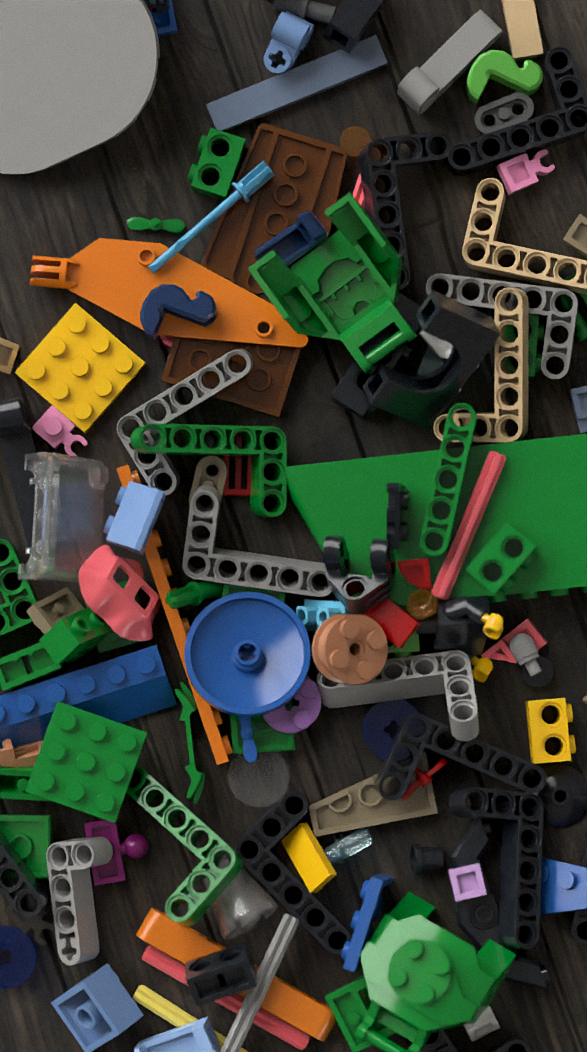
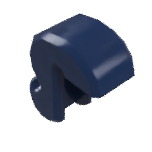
(296, 240)
(175, 301)

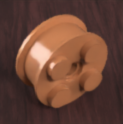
(350, 648)

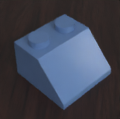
(134, 517)
(97, 1008)

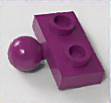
(134, 846)

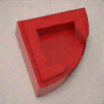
(416, 572)

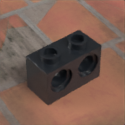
(221, 974)

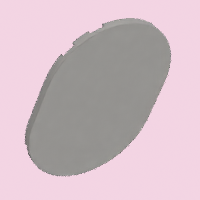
(71, 77)

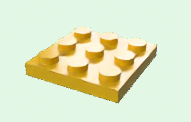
(80, 368)

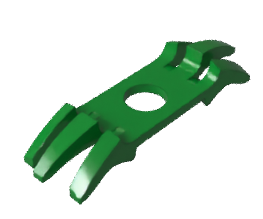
(189, 706)

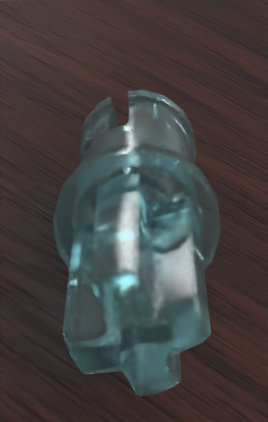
(348, 846)

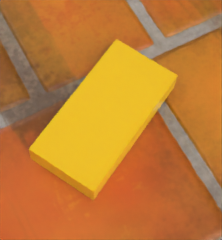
(308, 857)

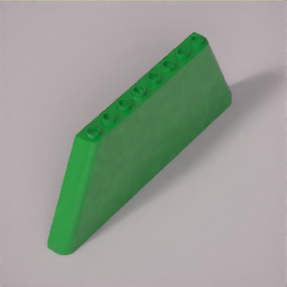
(536, 492)

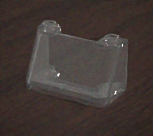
(65, 515)

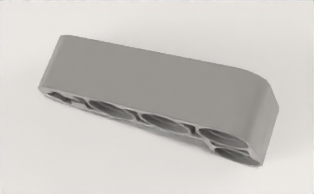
(426, 84)
(73, 895)

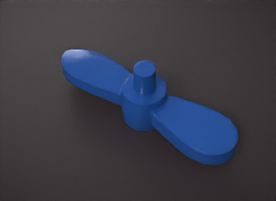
(247, 734)

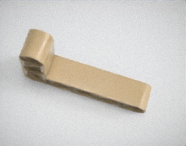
(524, 256)
(503, 379)

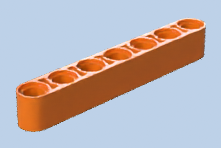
(281, 998)

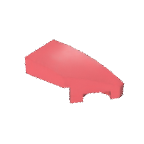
(501, 649)

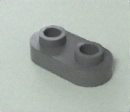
(502, 114)

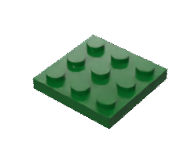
(86, 762)

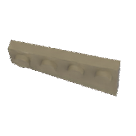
(363, 807)

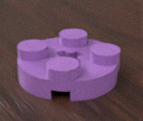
(300, 716)

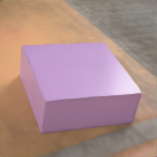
(467, 882)

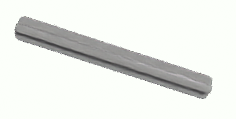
(264, 978)

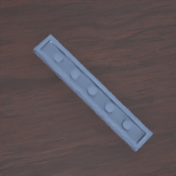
(296, 84)

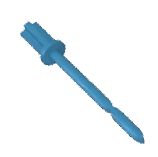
(244, 190)

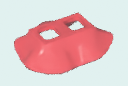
(116, 603)

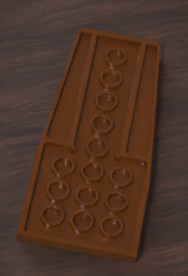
(304, 180)

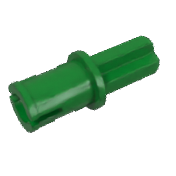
(193, 594)

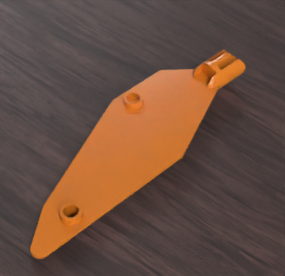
(118, 280)

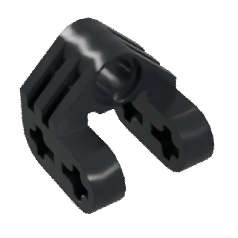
(345, 585)

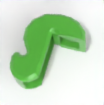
(504, 70)

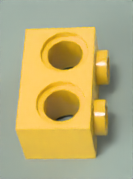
(540, 731)

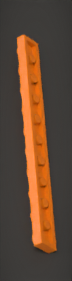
(180, 628)

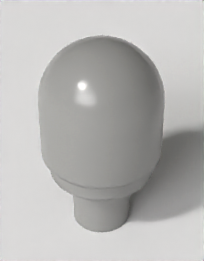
(525, 652)

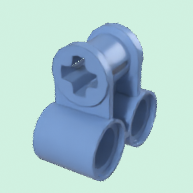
(288, 36)

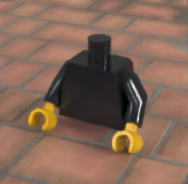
(464, 626)

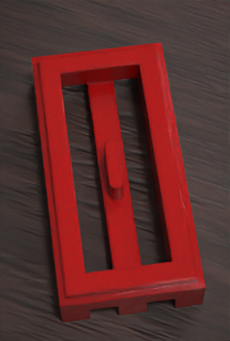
(238, 472)

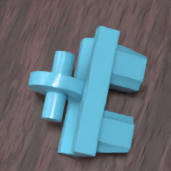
(317, 611)

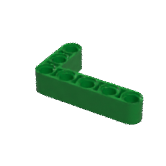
(224, 446)
(14, 598)
(188, 835)

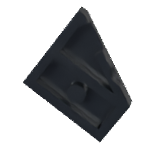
(397, 502)

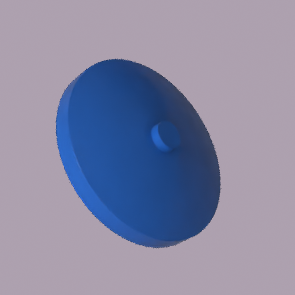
(247, 654)

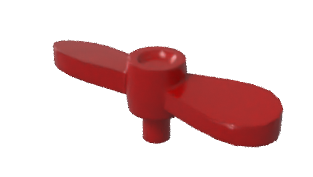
(423, 778)

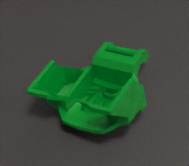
(342, 286)
(425, 977)

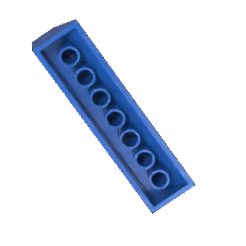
(111, 689)

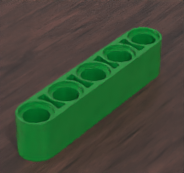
(447, 463)

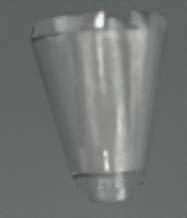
(241, 903)

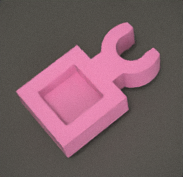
(522, 172)
(57, 429)

